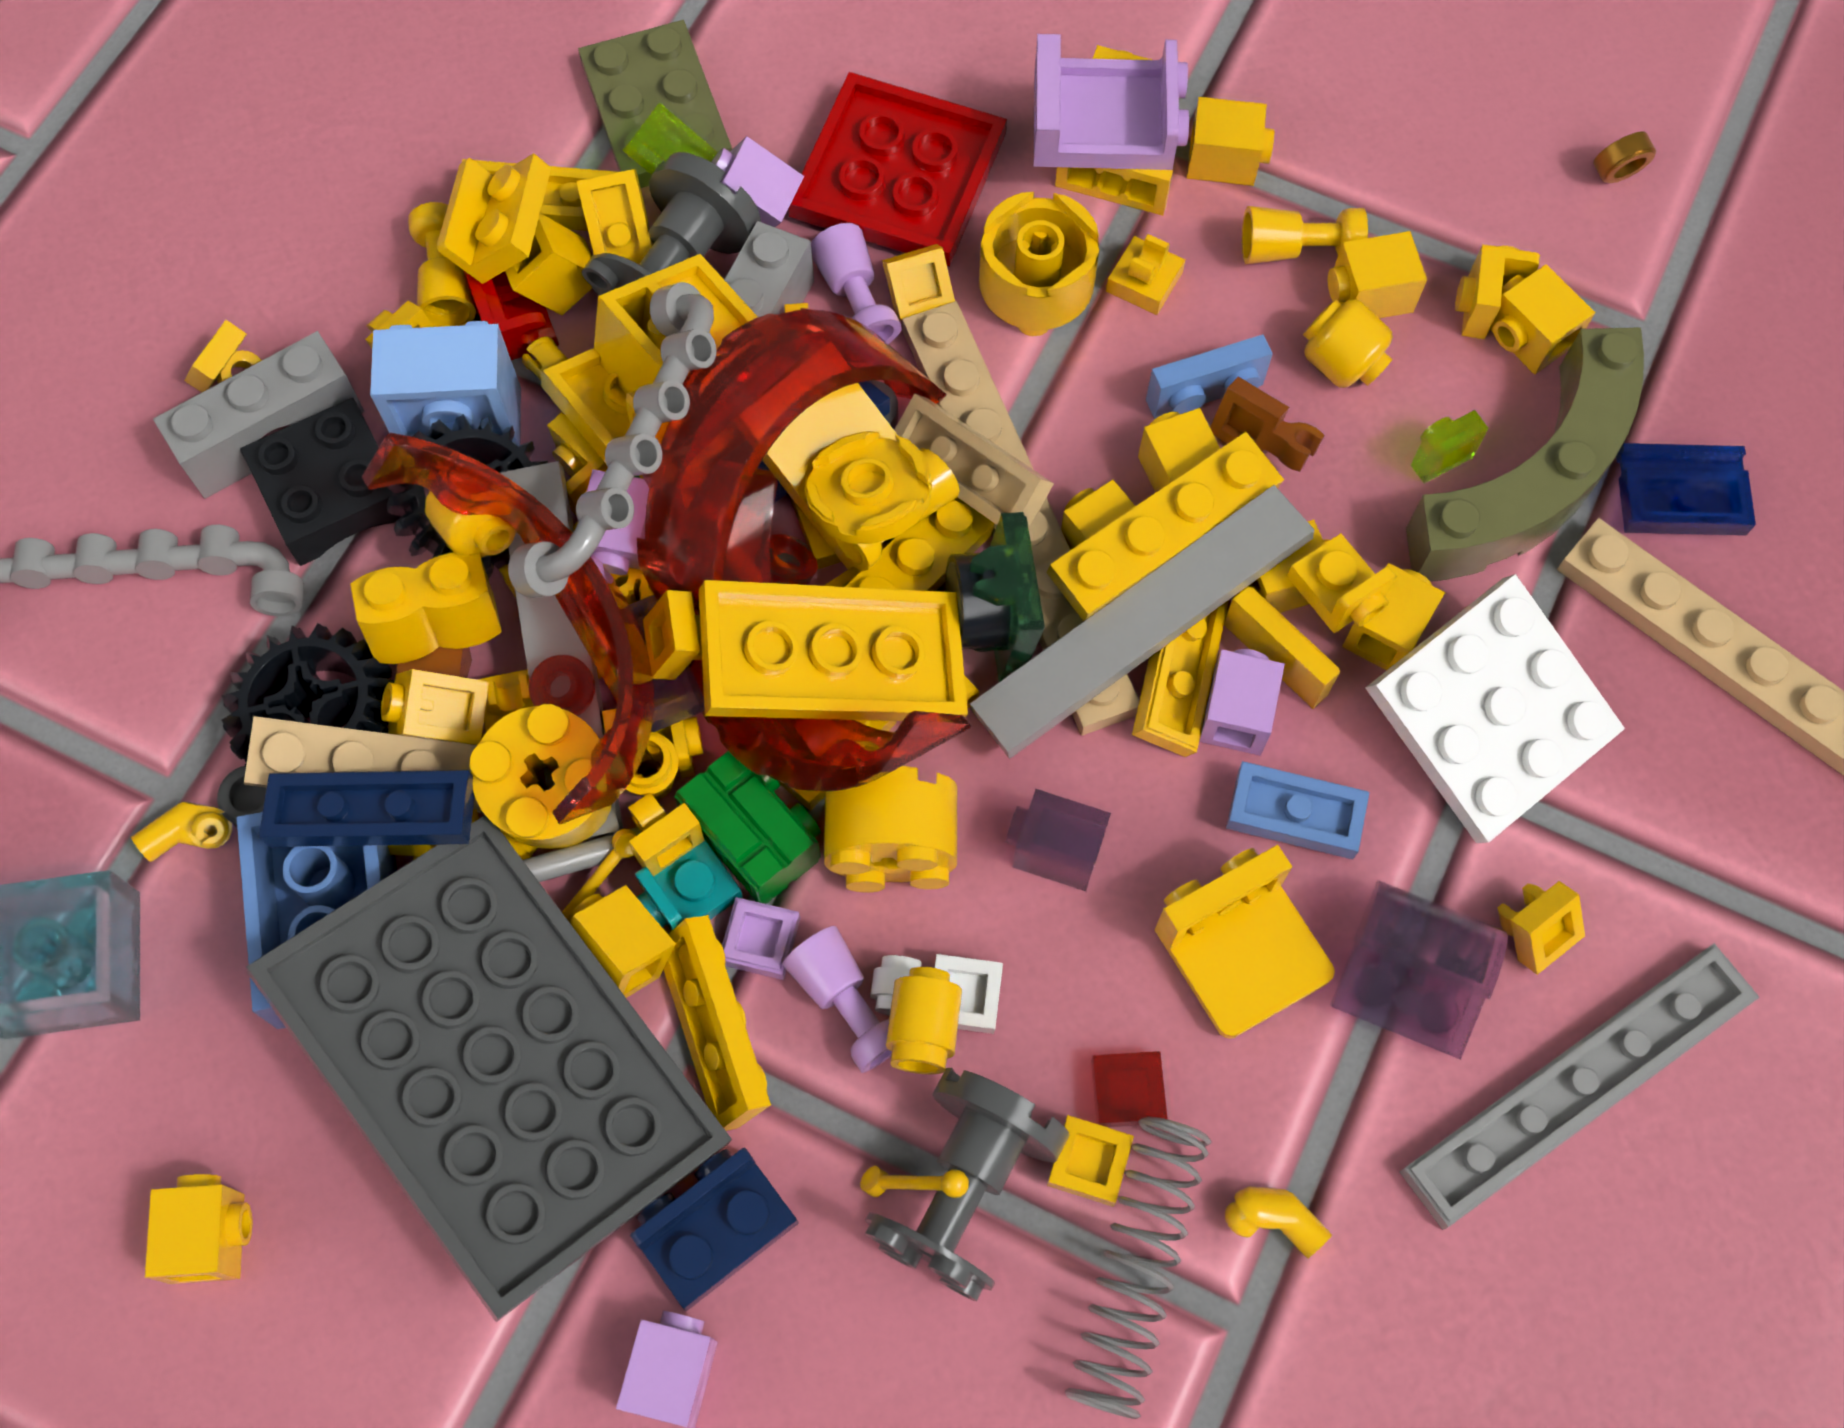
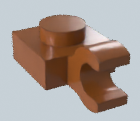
(1262, 417)

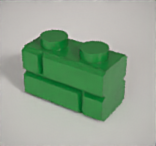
(752, 827)

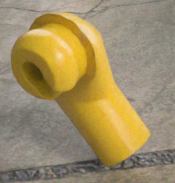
(184, 824)
(1276, 1210)

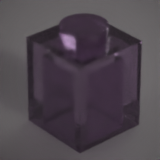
(1057, 839)

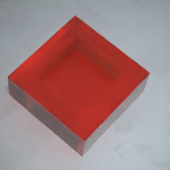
(1128, 1088)

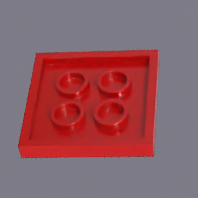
(898, 166)

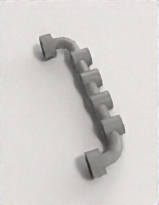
(686, 320)
(157, 558)

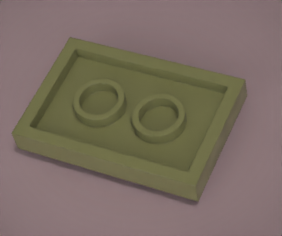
(640, 71)

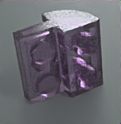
(1420, 969)

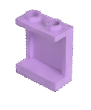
(1108, 109)

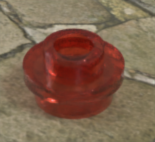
(581, 679)

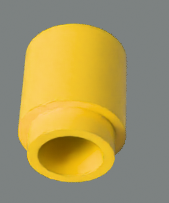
(923, 1021)

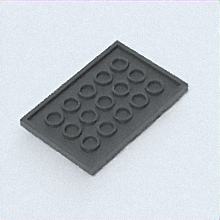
(489, 1063)

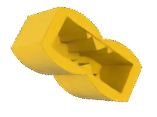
(425, 608)

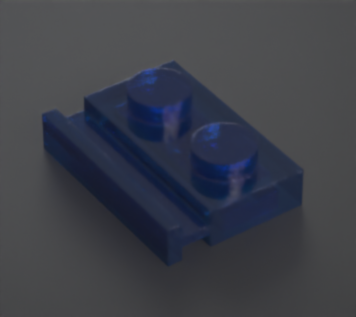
(1685, 489)

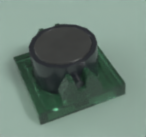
(999, 596)

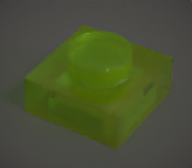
(1448, 445)

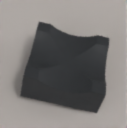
(316, 482)

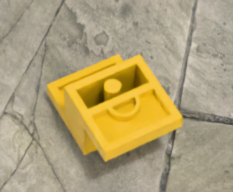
(628, 349)

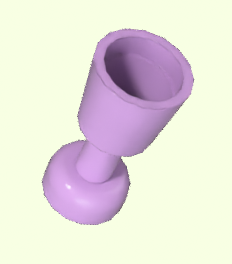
(848, 270)
(831, 978)

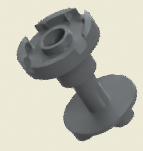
(694, 217)
(985, 1146)

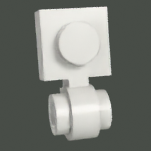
(977, 978)

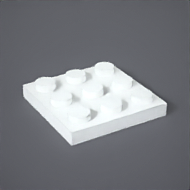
(1495, 709)

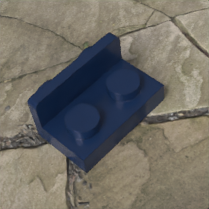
(712, 1226)

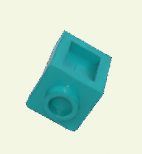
(688, 888)

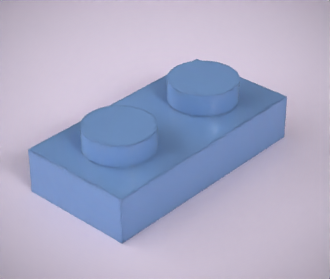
(1206, 376)
(1298, 810)

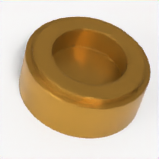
(1625, 157)

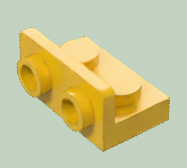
(493, 217)

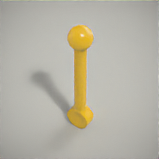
(620, 850)
(876, 1181)

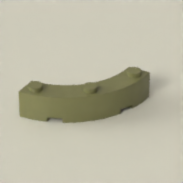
(1512, 514)

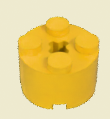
(1038, 261)
(507, 778)
(893, 832)

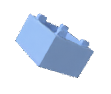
(444, 374)

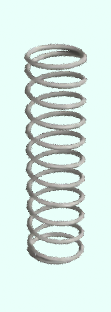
(1116, 1404)

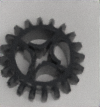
(480, 444)
(286, 677)

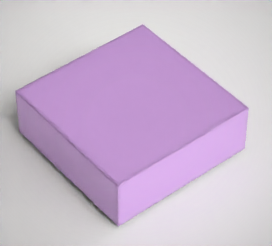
(759, 937)

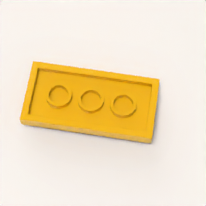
(829, 651)

